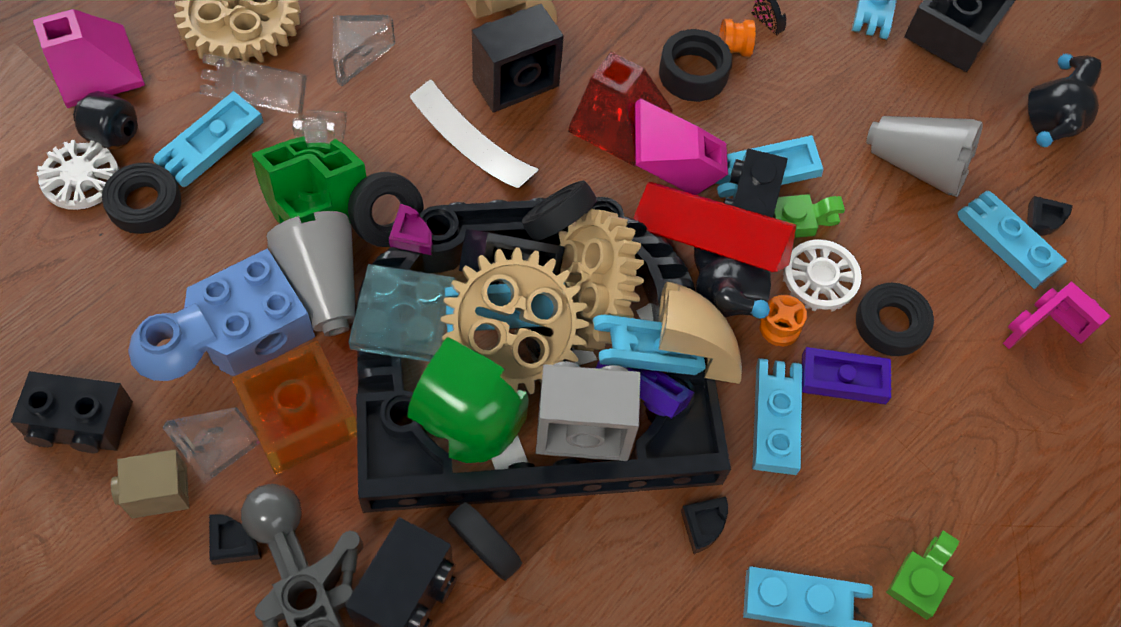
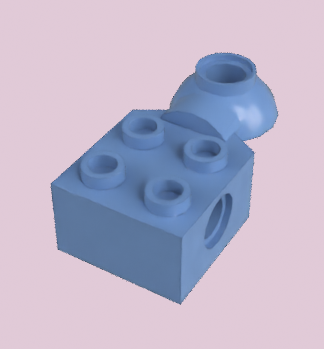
(234, 315)

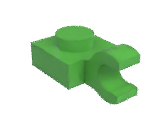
(806, 215)
(921, 581)

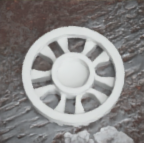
(76, 174)
(822, 275)

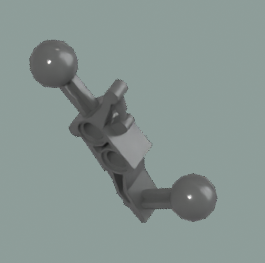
(272, 517)

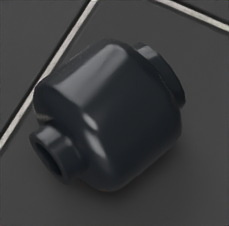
(105, 119)

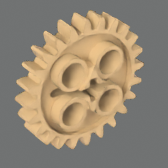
(237, 26)
(604, 266)
(525, 282)

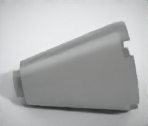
(928, 148)
(318, 267)

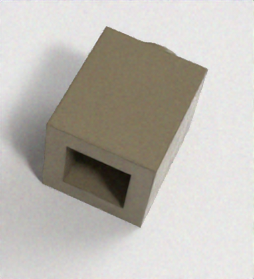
(151, 484)

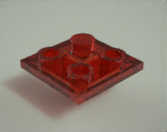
(608, 106)

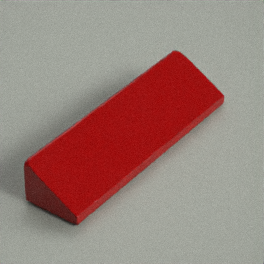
(716, 227)

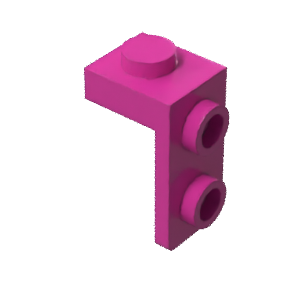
(1069, 308)

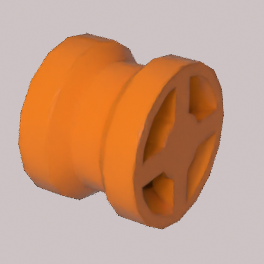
(738, 36)
(785, 310)

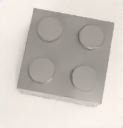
(588, 411)

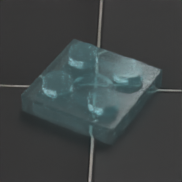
(400, 313)

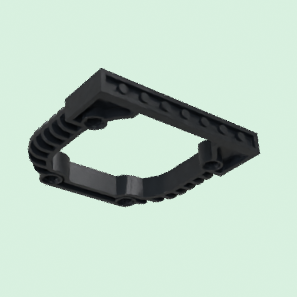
(410, 471)

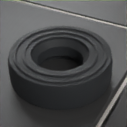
(134, 177)
(368, 192)
(559, 210)
(911, 303)
(485, 541)

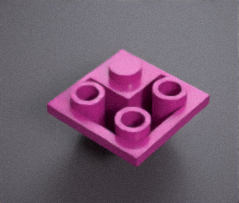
(87, 55)
(677, 149)

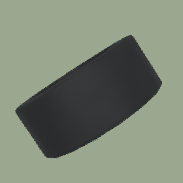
(701, 44)

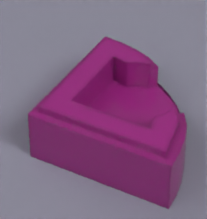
(410, 232)

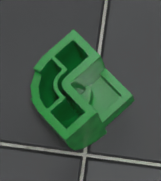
(307, 177)
(468, 403)

